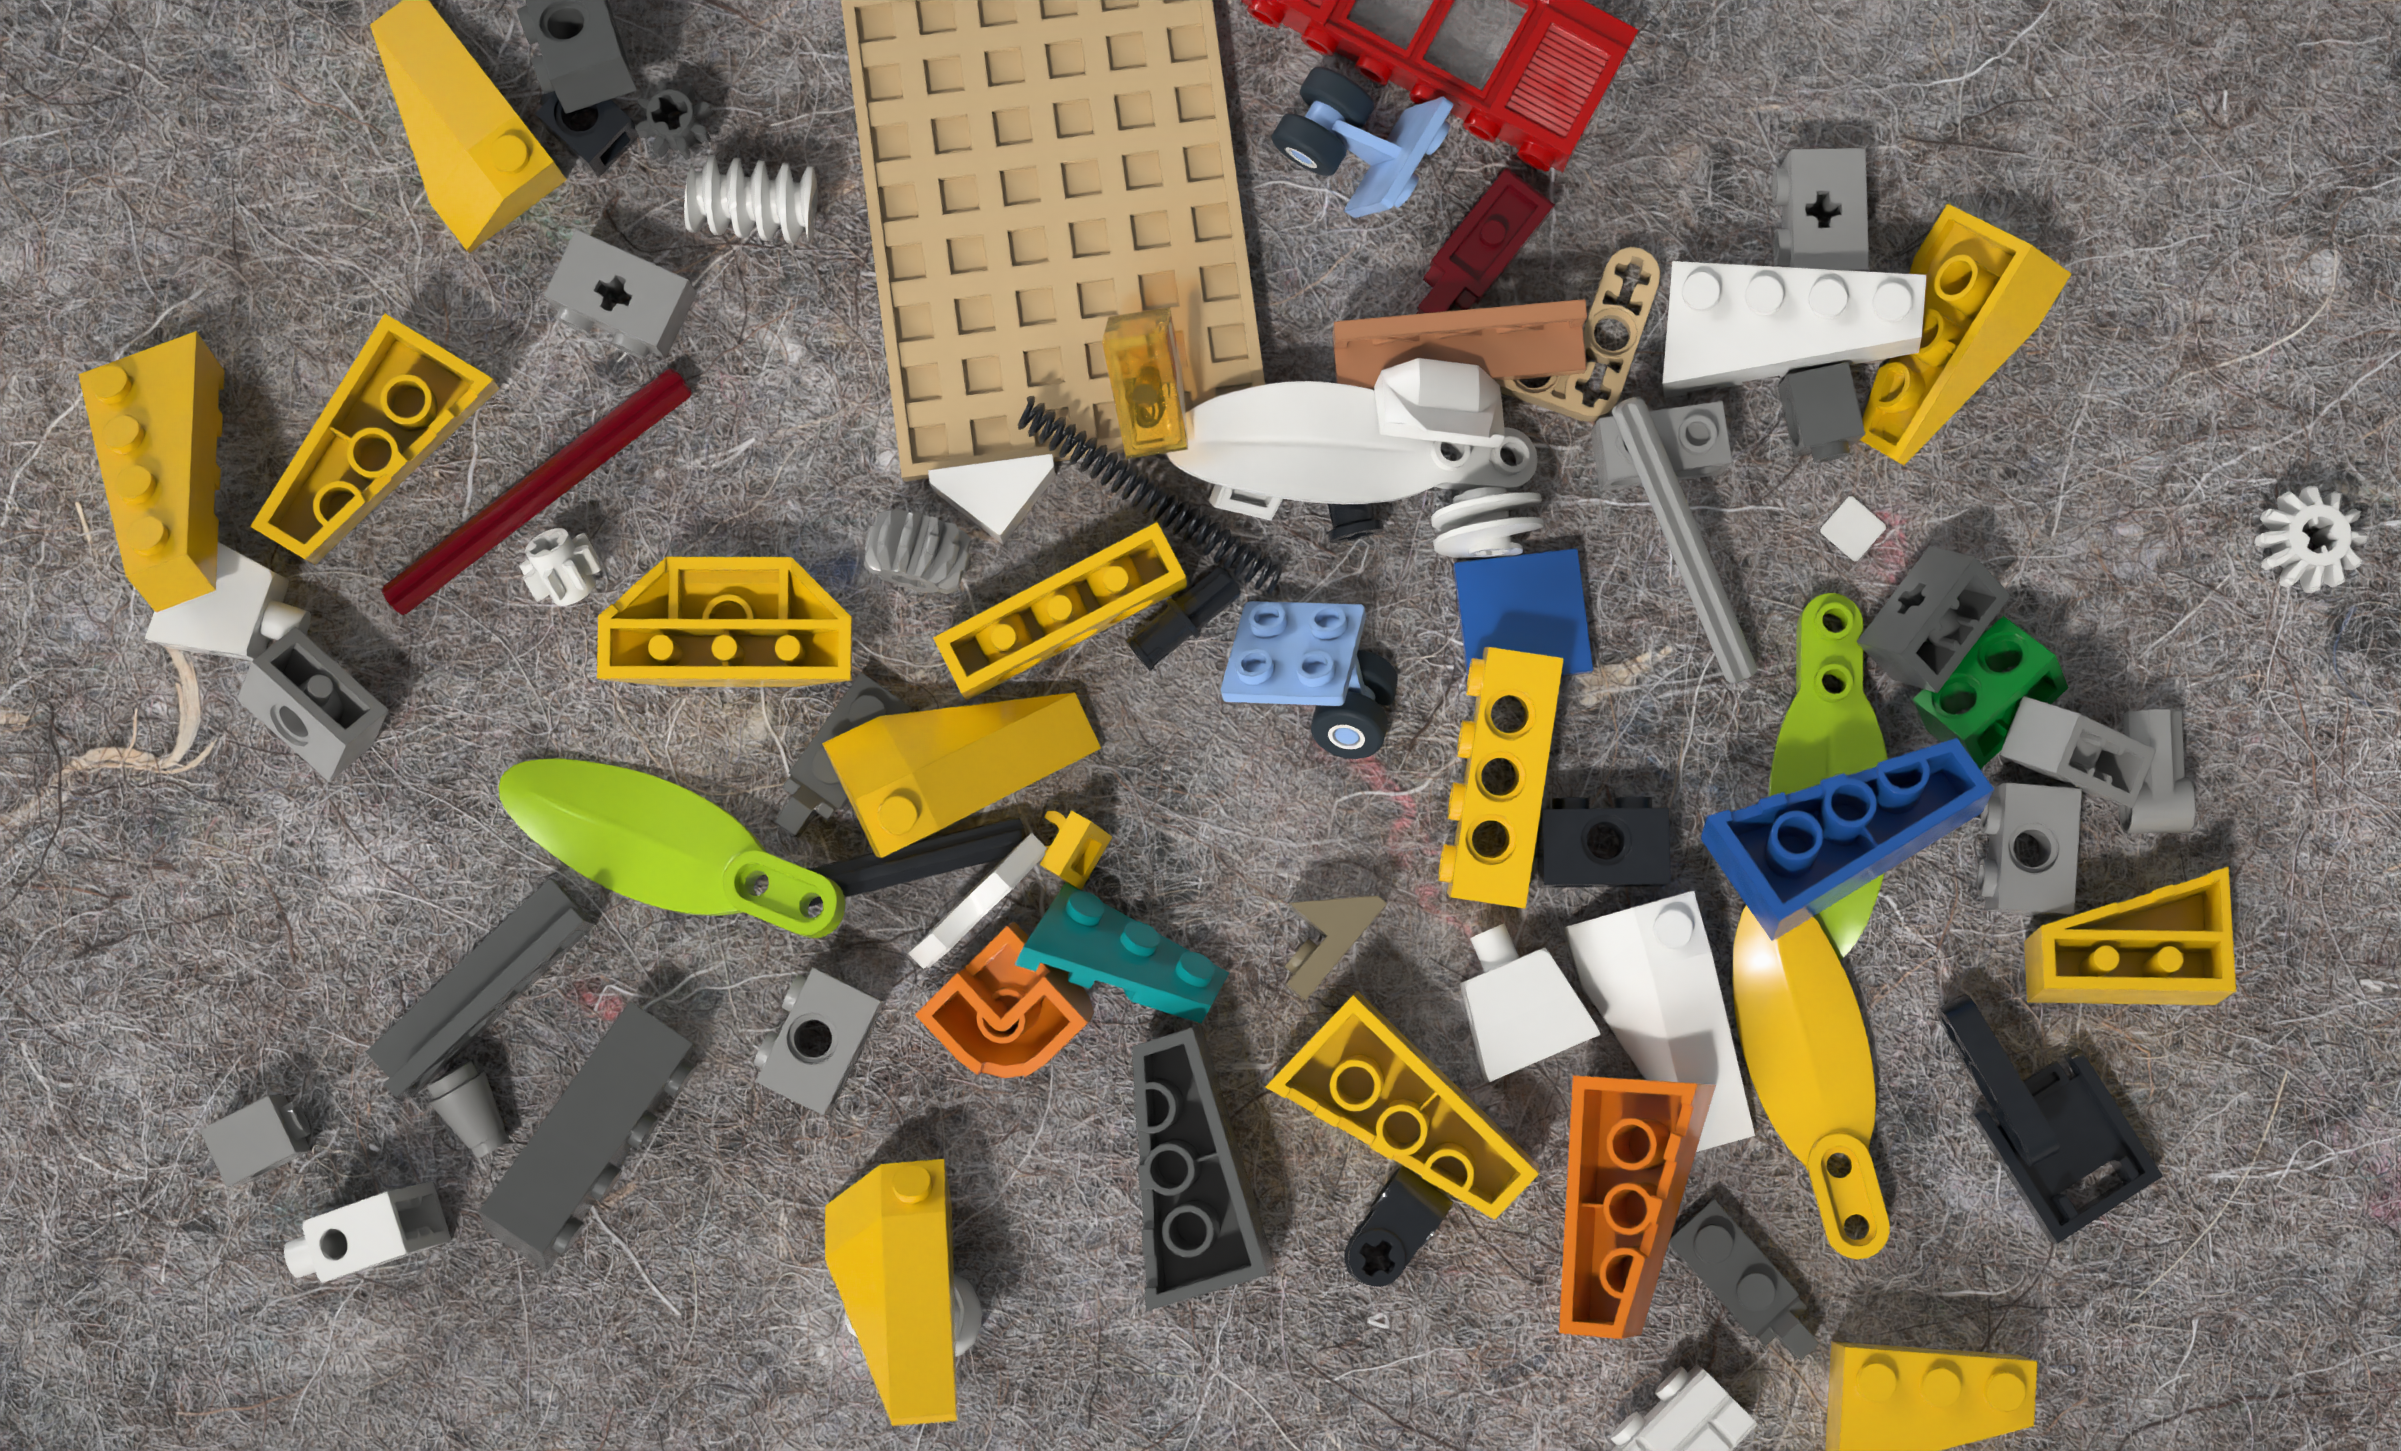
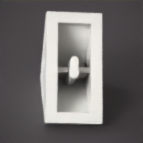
(995, 492)

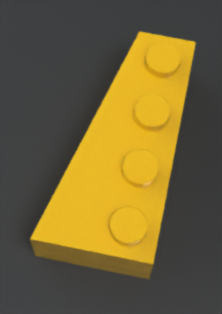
(157, 456)
(1397, 1101)

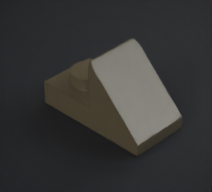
(1341, 924)

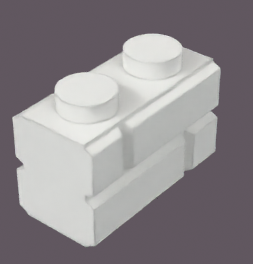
(1689, 1417)

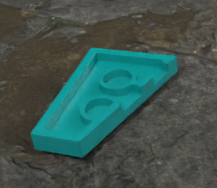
(1109, 947)

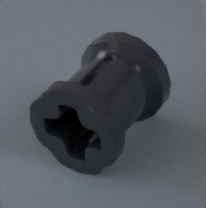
(1352, 522)

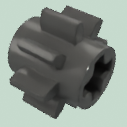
(657, 120)

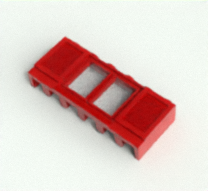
(1506, 65)

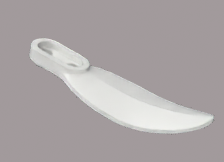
(1327, 448)

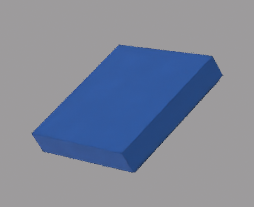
(1525, 606)

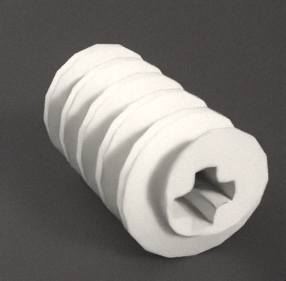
(751, 200)

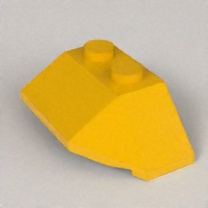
(725, 627)

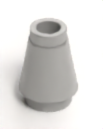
(469, 1108)

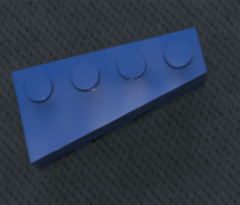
(1828, 840)

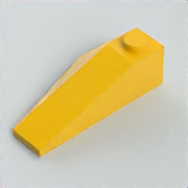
(896, 1280)

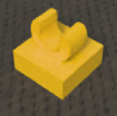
(1074, 848)

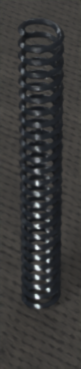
(1143, 490)

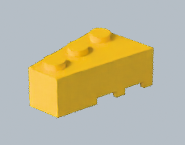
(2139, 951)

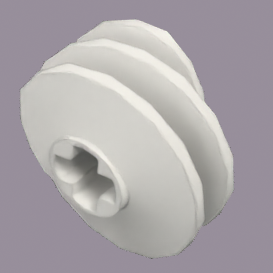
(1480, 523)

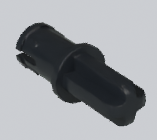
(1184, 617)

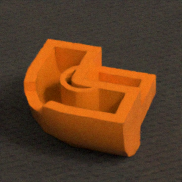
(1005, 1015)

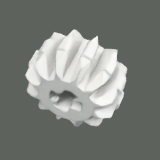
(2331, 535)

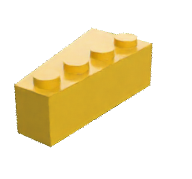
(373, 433)

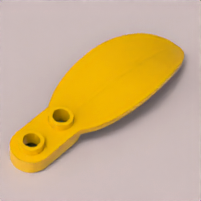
(1811, 1069)

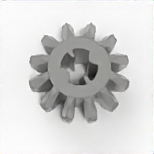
(917, 551)

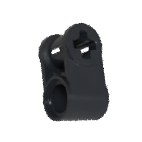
(1401, 1217)

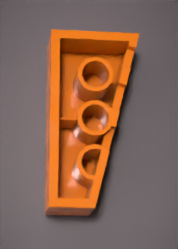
(1623, 1194)

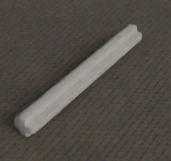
(1684, 539)

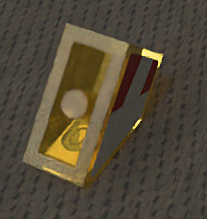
(1146, 382)

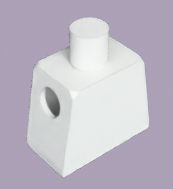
(235, 617)
(1520, 1007)
(368, 1233)

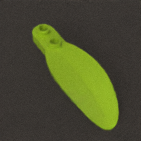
(1830, 736)
(661, 844)

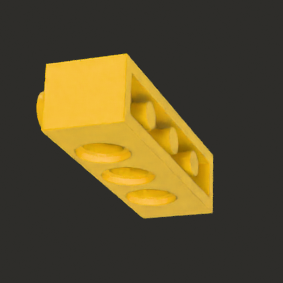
(1061, 611)
(1507, 874)

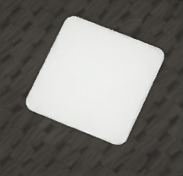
(1853, 528)

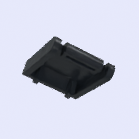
(2089, 1135)

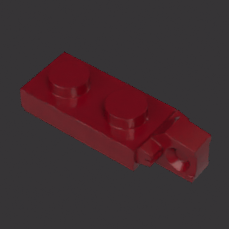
(1484, 244)

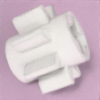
(560, 567)

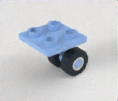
(1335, 124)
(1313, 658)

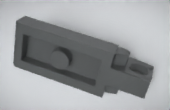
(812, 777)
(1742, 1279)

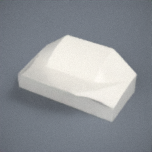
(1440, 403)

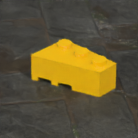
(1924, 1397)

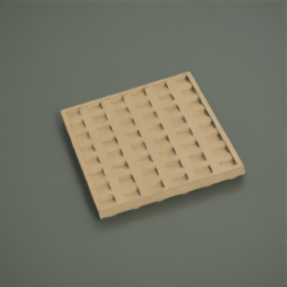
(1027, 190)

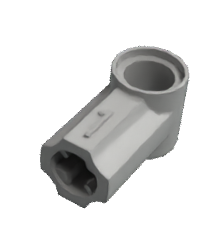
(2166, 796)

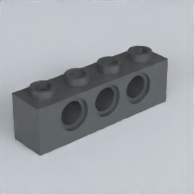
(578, 49)

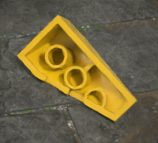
(465, 136)
(1979, 308)
(942, 764)

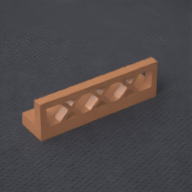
(1501, 340)

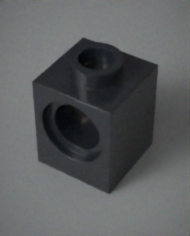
(596, 146)

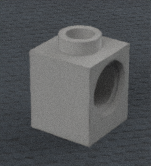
(257, 1139)

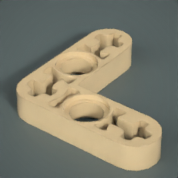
(1560, 391)

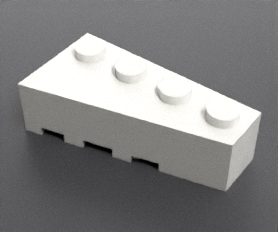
(1776, 321)

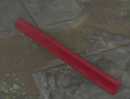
(536, 491)

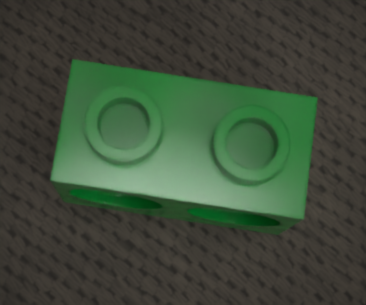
(1988, 692)

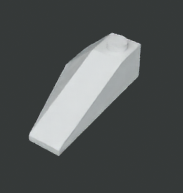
(1664, 1003)

